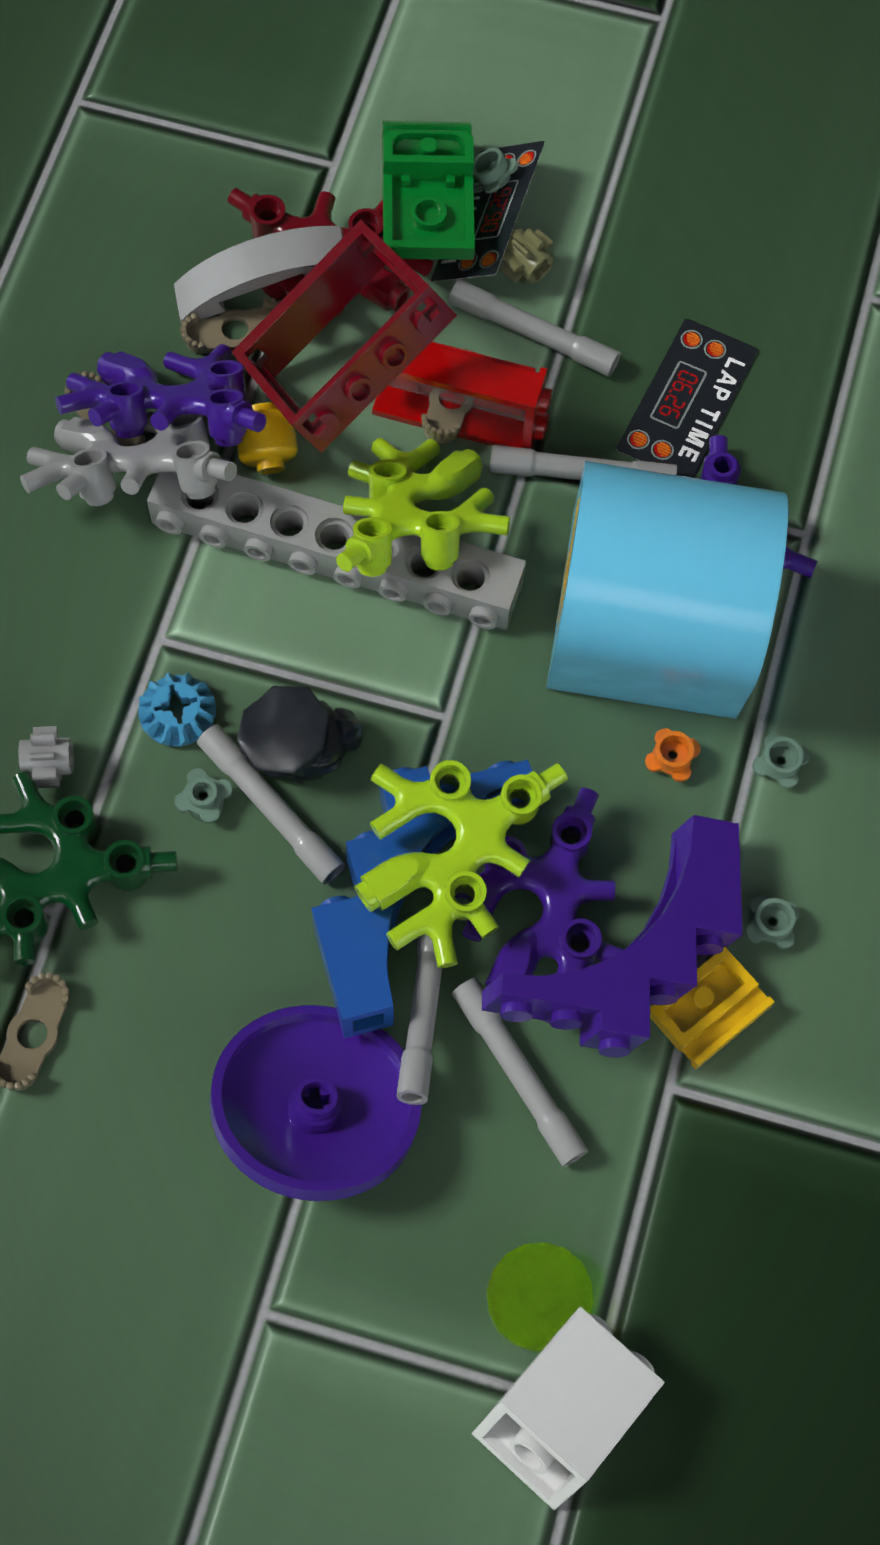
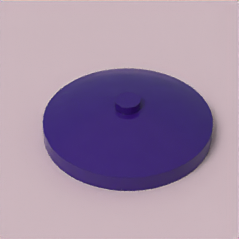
(311, 1107)

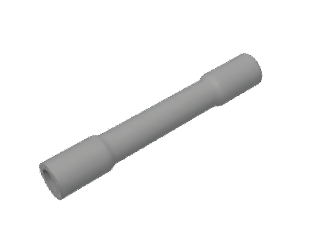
(489, 307)
(530, 462)
(306, 843)
(417, 1056)
(551, 1120)

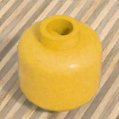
(272, 445)

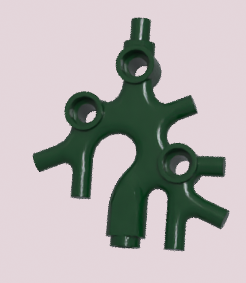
(73, 871)

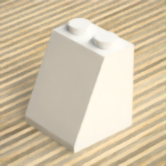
(569, 1408)

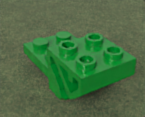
(428, 189)

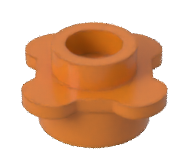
(677, 742)

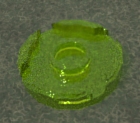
(536, 1293)

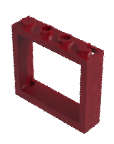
(313, 306)

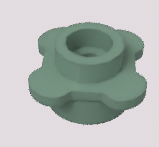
(493, 170)
(786, 748)
(209, 808)
(782, 911)

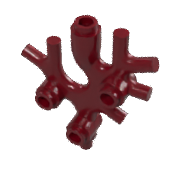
(269, 216)

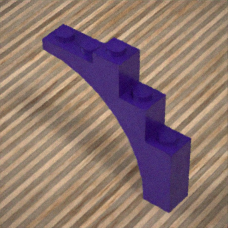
(613, 998)

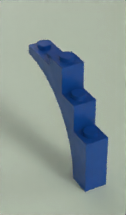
(353, 938)

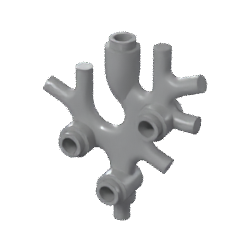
(98, 455)

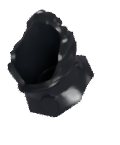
(297, 734)

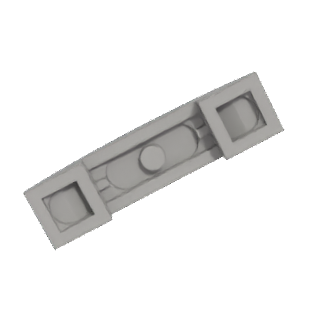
(251, 267)

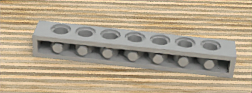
(324, 523)

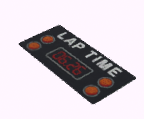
(494, 217)
(687, 398)

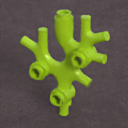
(393, 513)
(479, 840)

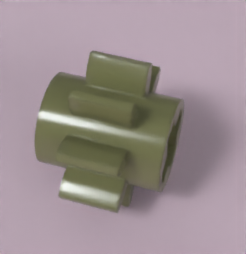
(527, 256)

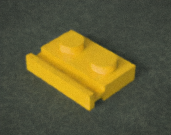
(714, 1010)

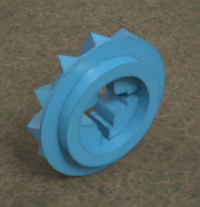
(163, 725)

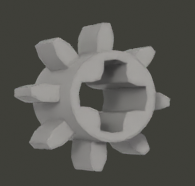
(46, 756)

